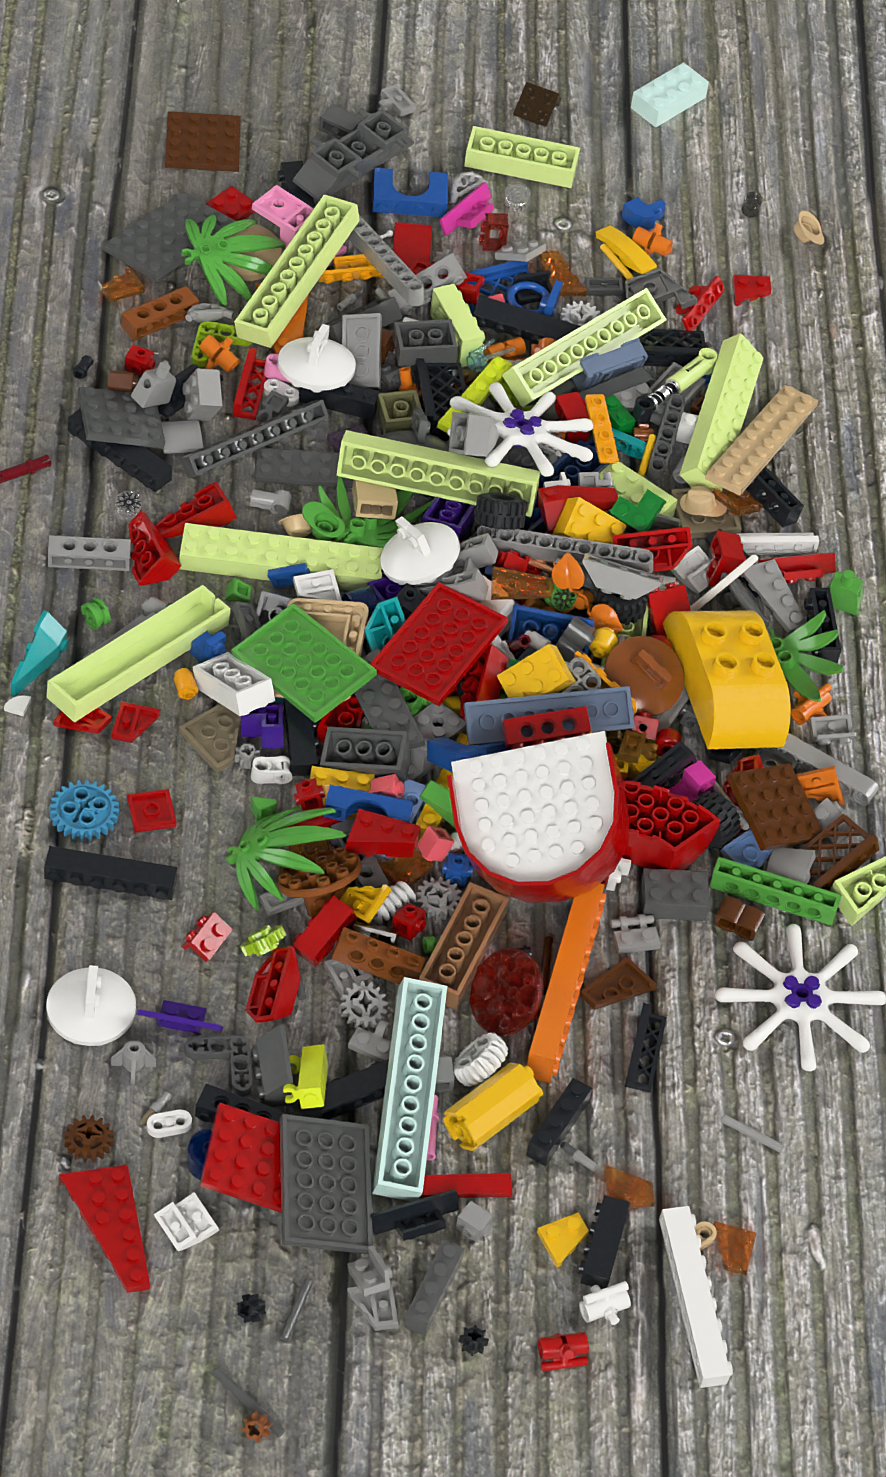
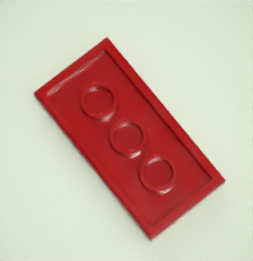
(412, 242)

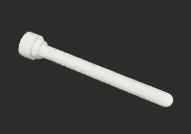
(724, 583)

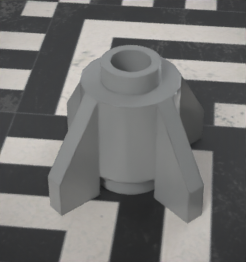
(133, 1058)

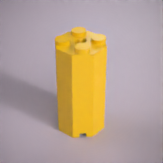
(492, 1105)

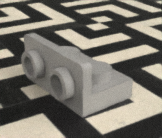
(371, 1273)

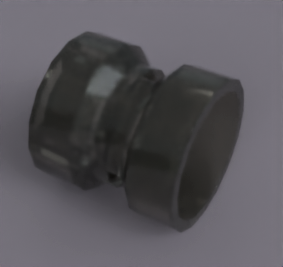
(752, 204)

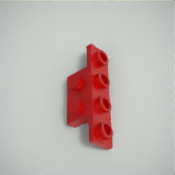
(706, 299)
(805, 566)

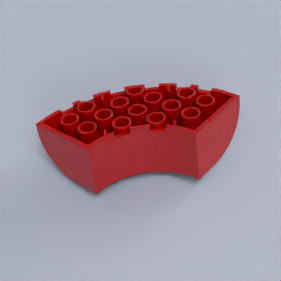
(666, 828)

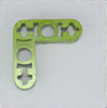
(213, 327)

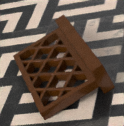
(857, 853)

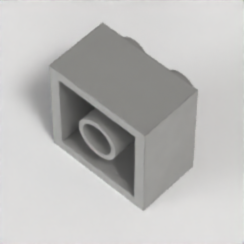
(202, 394)

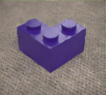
(265, 723)

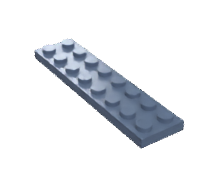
(607, 710)

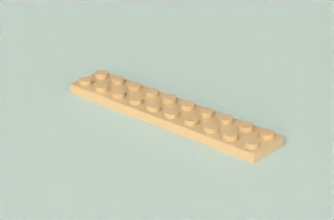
(761, 440)

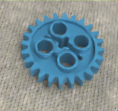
(84, 810)

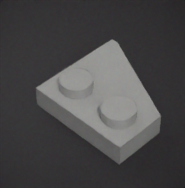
(628, 396)
(376, 1308)

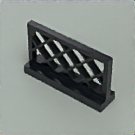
(663, 355)
(424, 389)

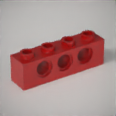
(576, 716)

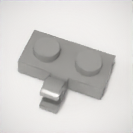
(396, 99)
(273, 905)
(372, 1044)

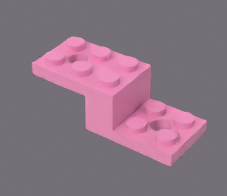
(288, 217)

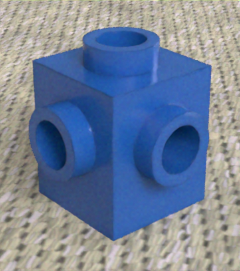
(457, 869)

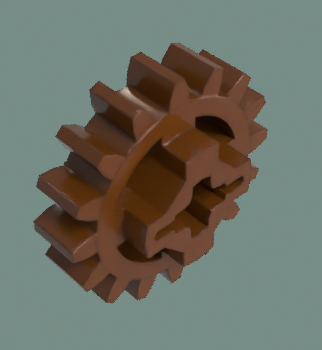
(88, 1138)

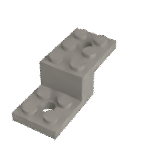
(451, 728)

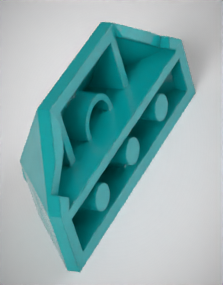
(384, 623)

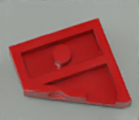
(750, 287)
(133, 721)

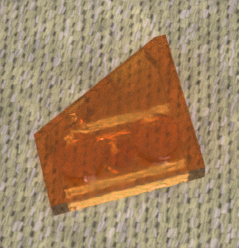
(738, 504)
(406, 868)
(735, 1247)

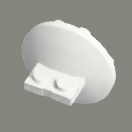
(316, 362)
(419, 552)
(91, 1006)

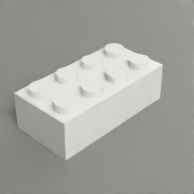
(234, 684)

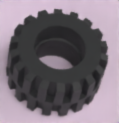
(500, 511)
(626, 610)
(725, 812)

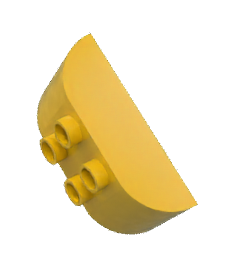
(731, 677)

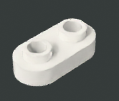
(283, 389)
(168, 1123)

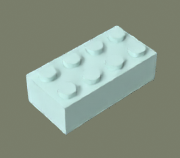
(669, 94)

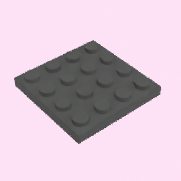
(119, 418)

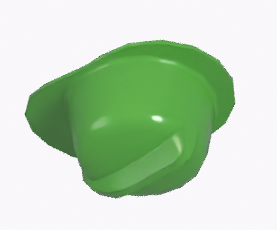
(323, 521)

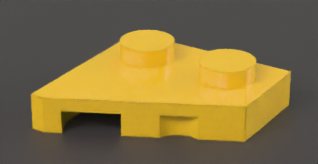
(563, 1237)

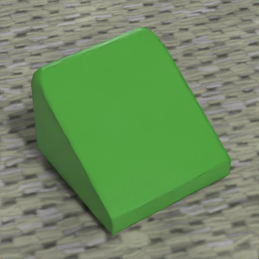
(238, 591)
(263, 807)

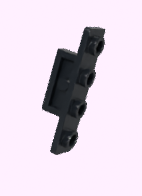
(178, 398)
(416, 1217)

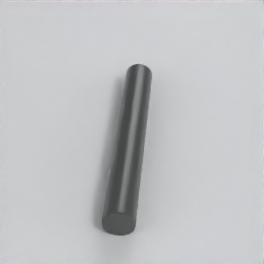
(296, 1309)

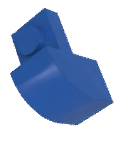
(640, 215)
(208, 646)

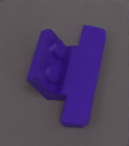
(181, 1017)

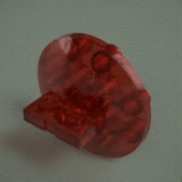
(506, 992)

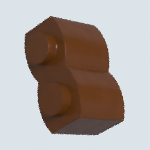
(122, 381)
(739, 918)

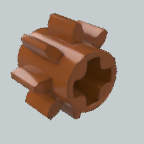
(642, 431)
(263, 1424)

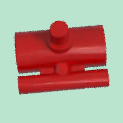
(563, 1351)

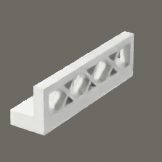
(779, 543)

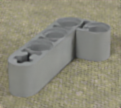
(583, 678)

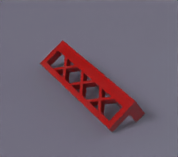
(469, 292)
(249, 373)

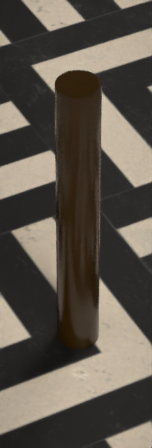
(546, 960)

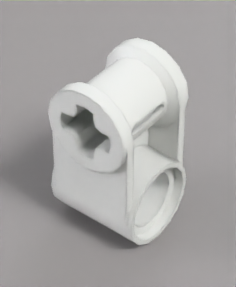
(269, 770)

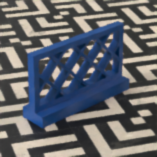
(497, 273)

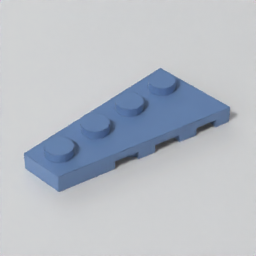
(746, 851)

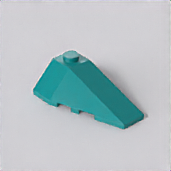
(45, 649)

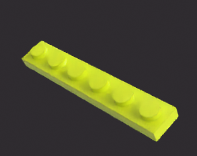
(479, 389)

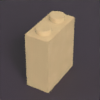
(374, 500)

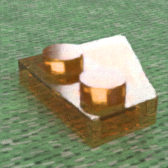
(122, 286)
(628, 1188)

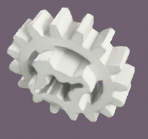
(579, 313)

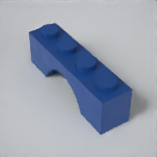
(349, 801)

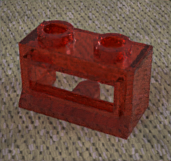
(494, 221)

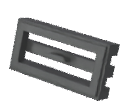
(604, 286)

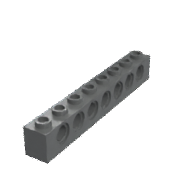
(254, 437)

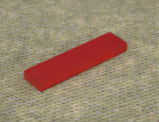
(469, 1185)

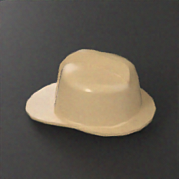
(808, 228)
(702, 502)
(296, 526)

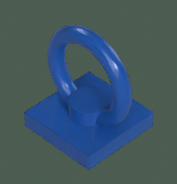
(548, 301)

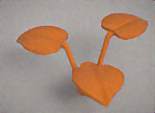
(570, 575)

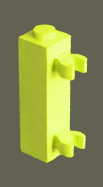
(312, 1077)

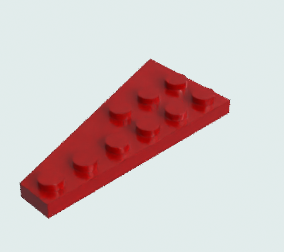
(111, 1215)

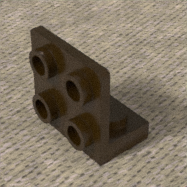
(536, 104)

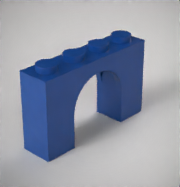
(389, 200)
(444, 751)

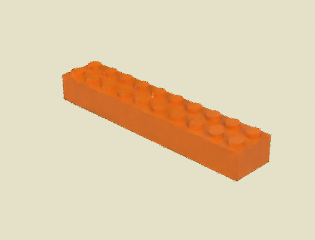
(565, 984)

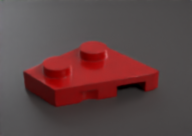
(92, 722)

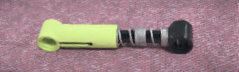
(677, 383)

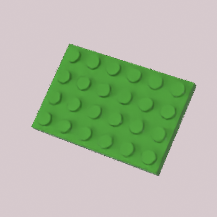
(305, 662)

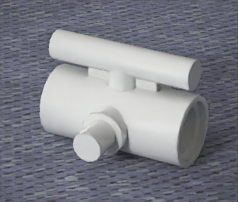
(605, 1302)

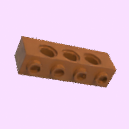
(158, 313)
(377, 957)

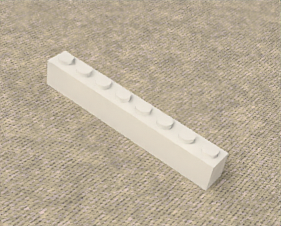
(695, 1297)

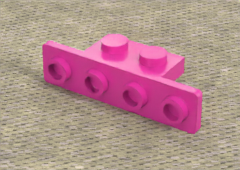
(468, 211)

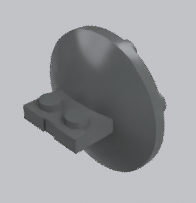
(418, 434)

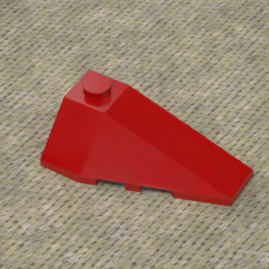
(553, 499)
(151, 553)

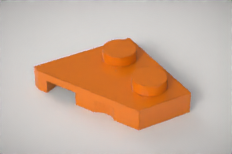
(822, 784)

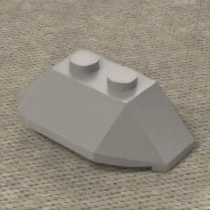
(619, 578)

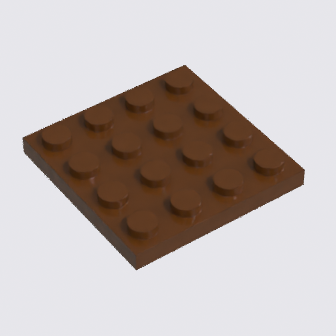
(202, 141)
(774, 806)

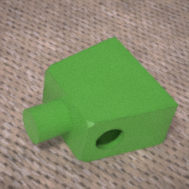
(846, 591)

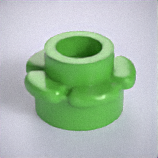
(429, 944)

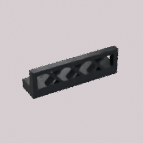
(665, 767)
(639, 1045)

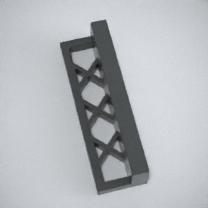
(245, 621)

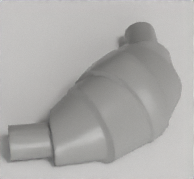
(463, 184)
(207, 312)

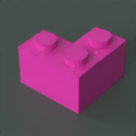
(695, 781)

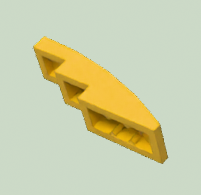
(628, 251)

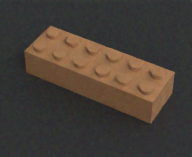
(465, 941)

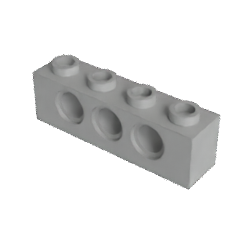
(432, 275)
(89, 553)

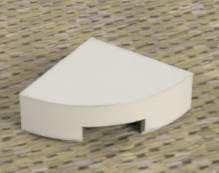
(18, 705)

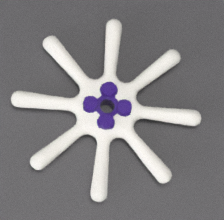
(527, 429)
(797, 984)

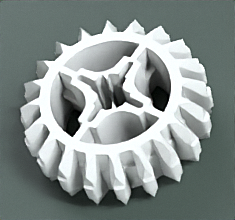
(480, 1059)

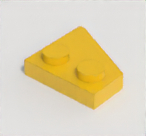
(365, 900)

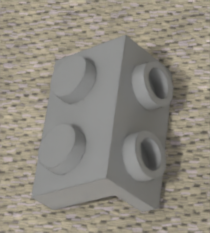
(831, 728)
(827, 813)

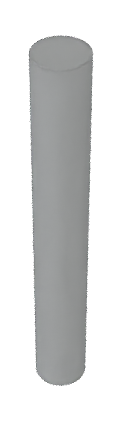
(752, 1133)

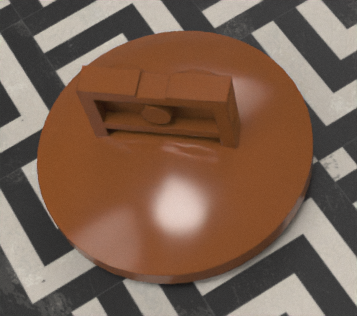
(649, 670)
(340, 869)

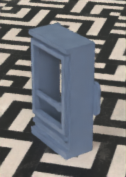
(610, 364)

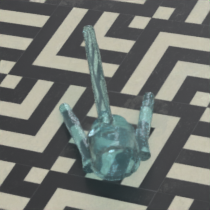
(477, 360)

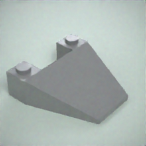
(465, 573)

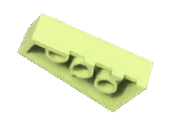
(861, 890)

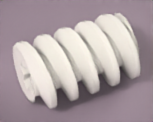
(398, 897)

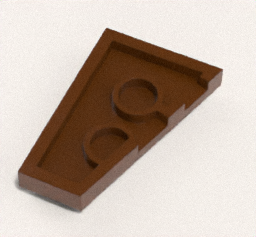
(617, 984)

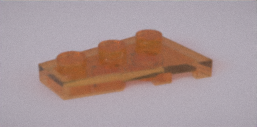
(560, 271)
(519, 585)

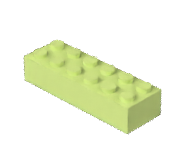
(522, 157)

